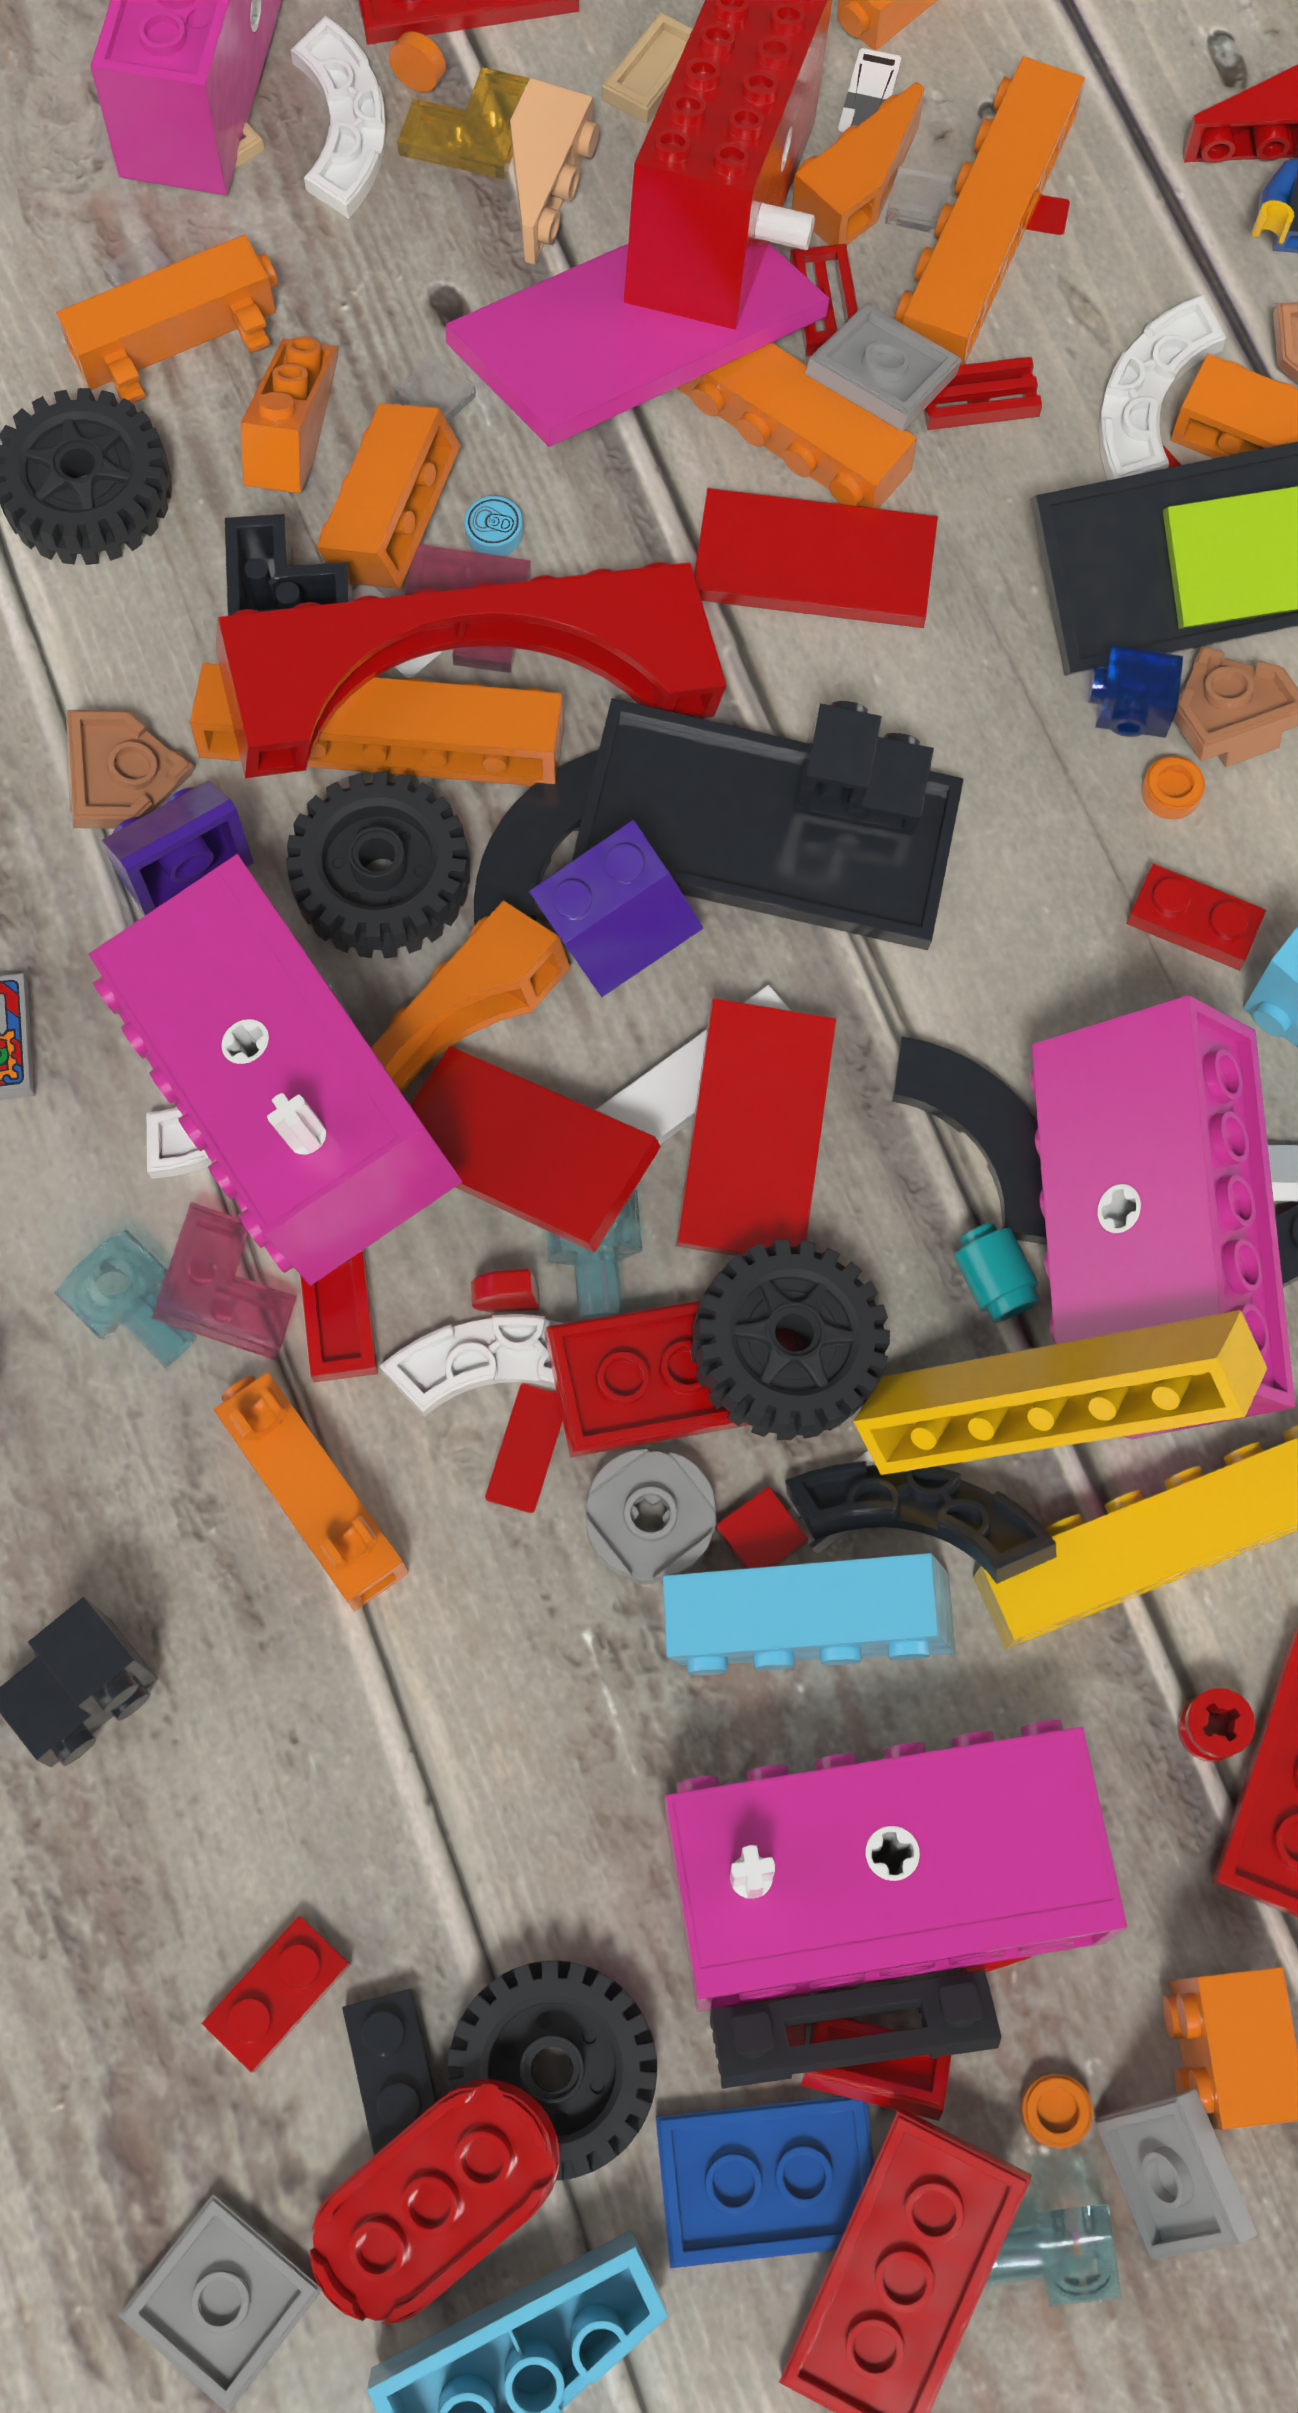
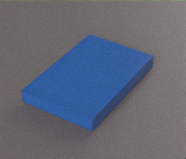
(762, 2178)

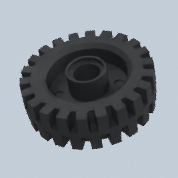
(89, 514)
(388, 905)
(760, 1378)
(598, 2029)

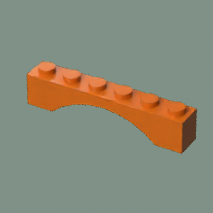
(493, 977)

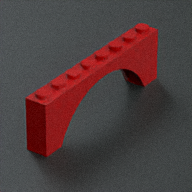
(300, 664)

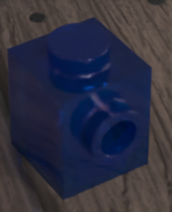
(1136, 692)

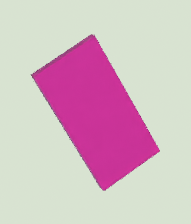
(580, 355)

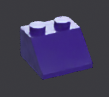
(176, 844)
(616, 908)

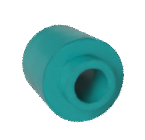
(997, 1272)

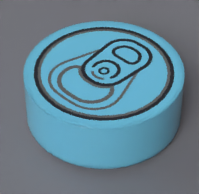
(493, 526)

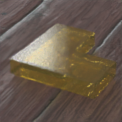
(469, 138)

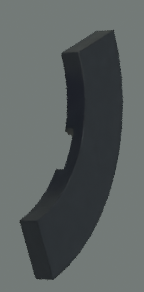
(529, 836)
(989, 1115)
(925, 1501)

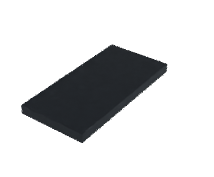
(1111, 557)
(727, 829)

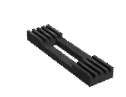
(756, 2049)

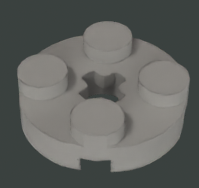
(655, 1478)

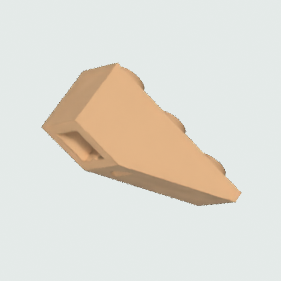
(549, 140)

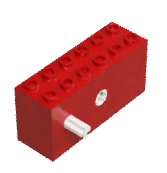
(725, 158)

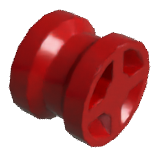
(1204, 1732)

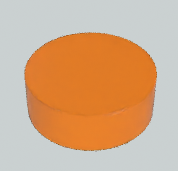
(417, 61)
(1173, 787)
(1056, 2110)

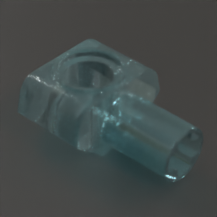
(598, 1272)
(133, 1307)
(1068, 2250)

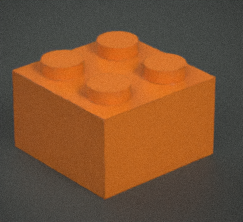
(1236, 2046)

